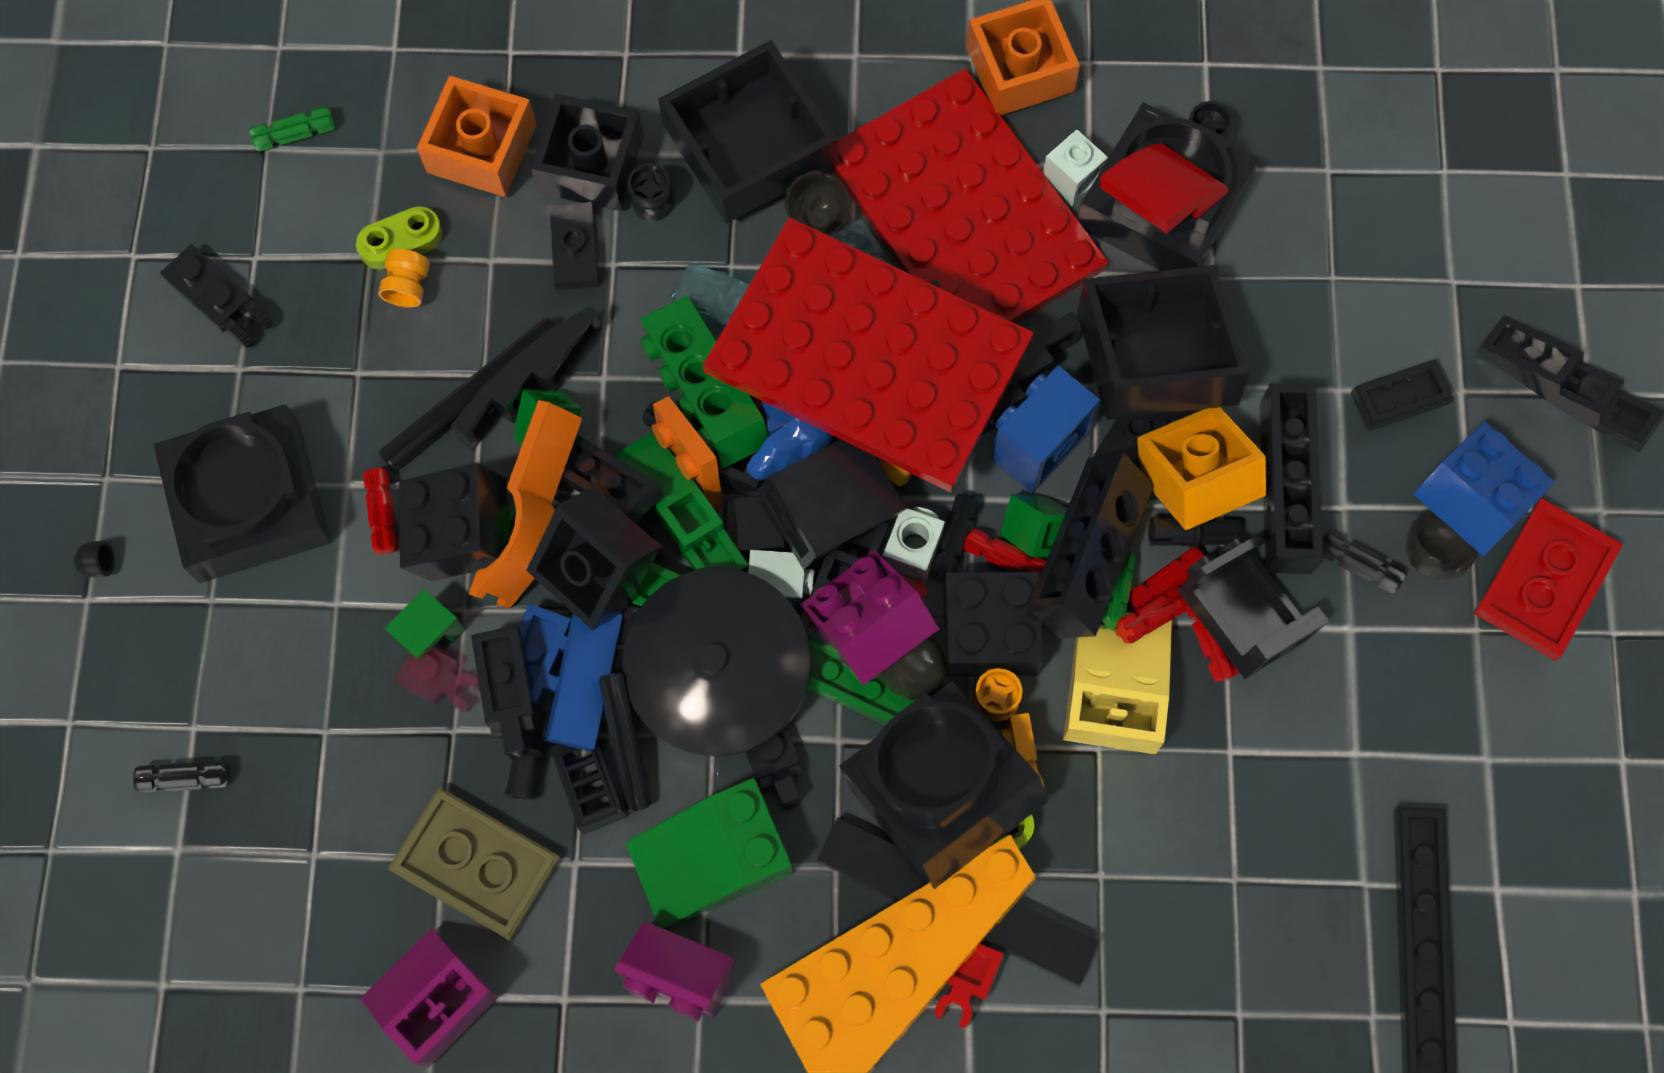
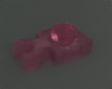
(435, 676)

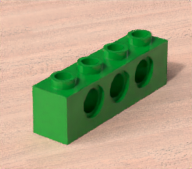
(723, 413)

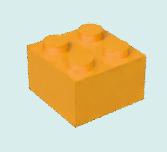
(1202, 466)

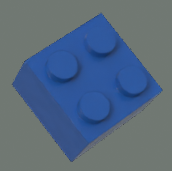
(1044, 428)
(1483, 488)

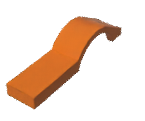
(533, 489)

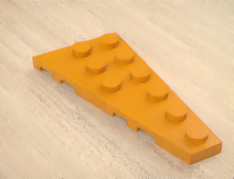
(875, 980)

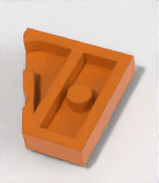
(688, 448)

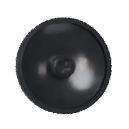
(716, 662)

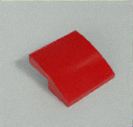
(1162, 186)

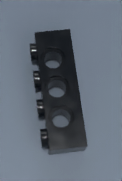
(1292, 479)
(1091, 546)

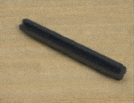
(444, 413)

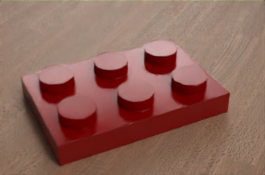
(1548, 579)

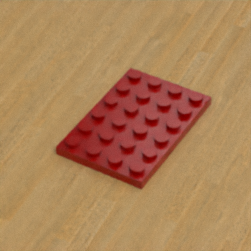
(966, 202)
(869, 353)

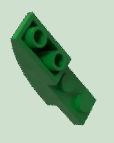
(683, 508)

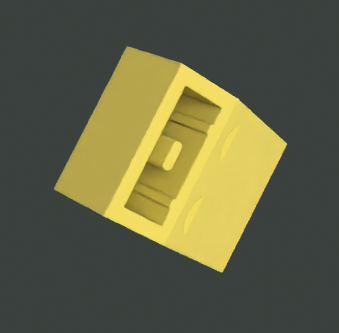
(1120, 691)

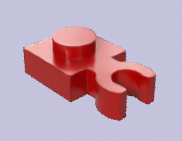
(971, 979)

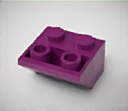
(870, 616)
(675, 969)
(428, 999)

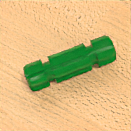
(292, 128)
(1120, 596)

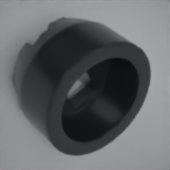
(94, 559)

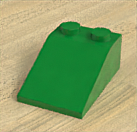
(709, 855)

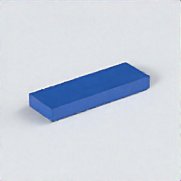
(578, 695)

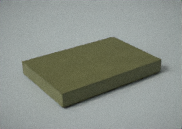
(474, 864)

